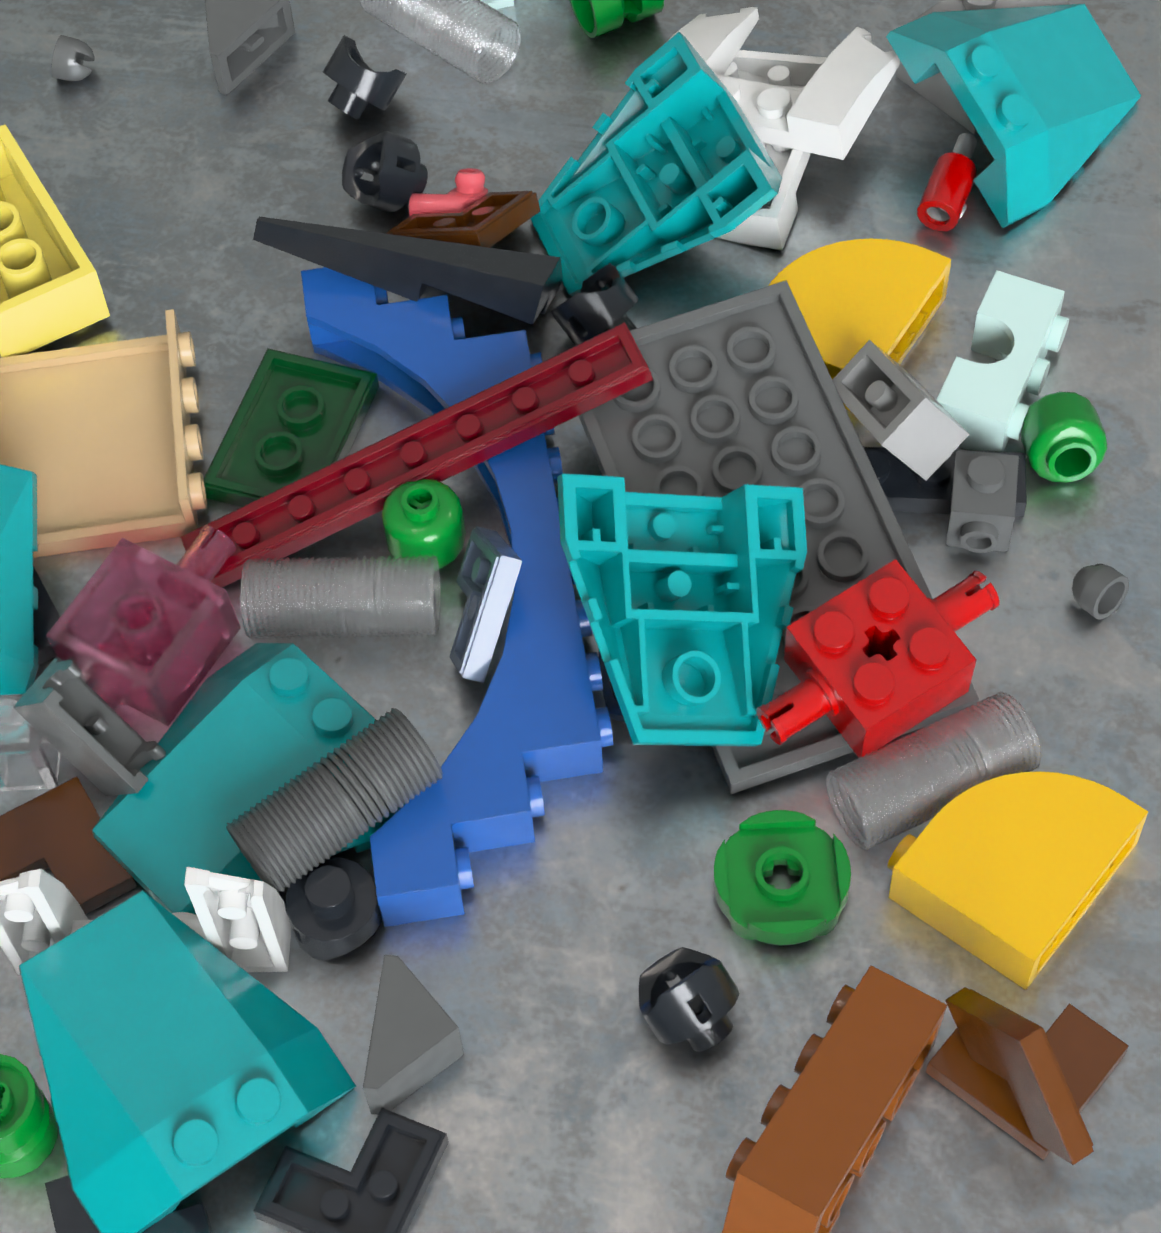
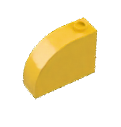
(867, 293)
(1015, 865)

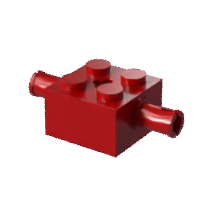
(878, 658)

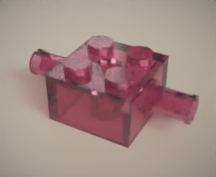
(150, 625)

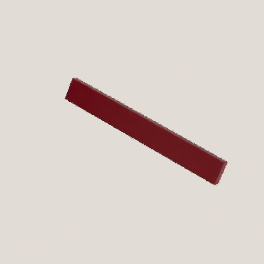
(431, 450)

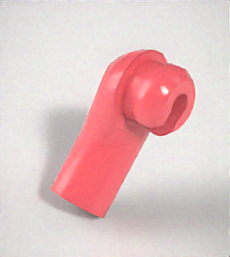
(468, 190)

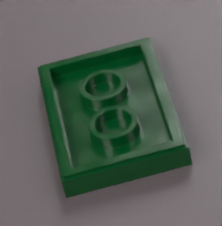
(288, 426)

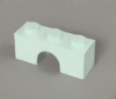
(1016, 328)

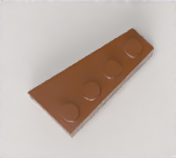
(833, 1113)

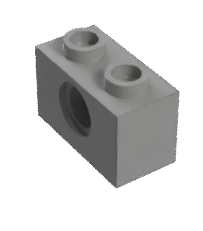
(898, 410)

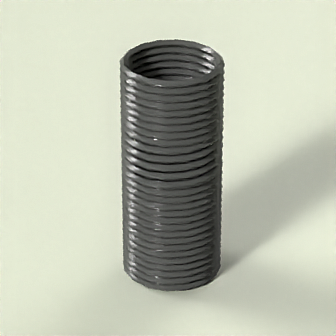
(323, 814)

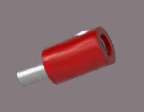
(949, 186)

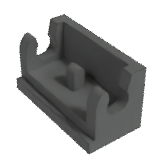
(87, 730)

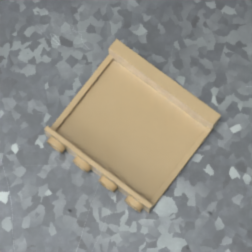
(106, 439)

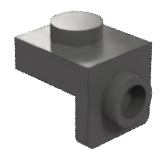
(982, 501)

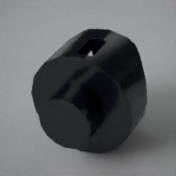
(359, 83)
(395, 170)
(596, 306)
(333, 908)
(695, 1005)

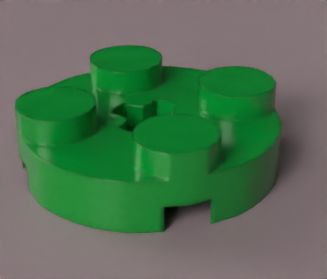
(774, 914)

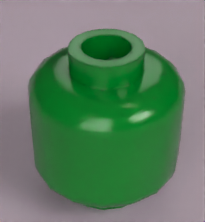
(1063, 437)
(424, 520)

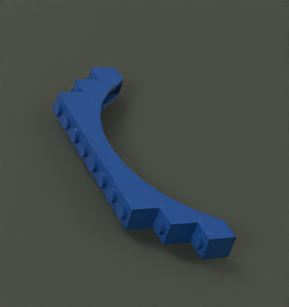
(540, 703)

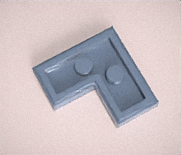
(488, 582)

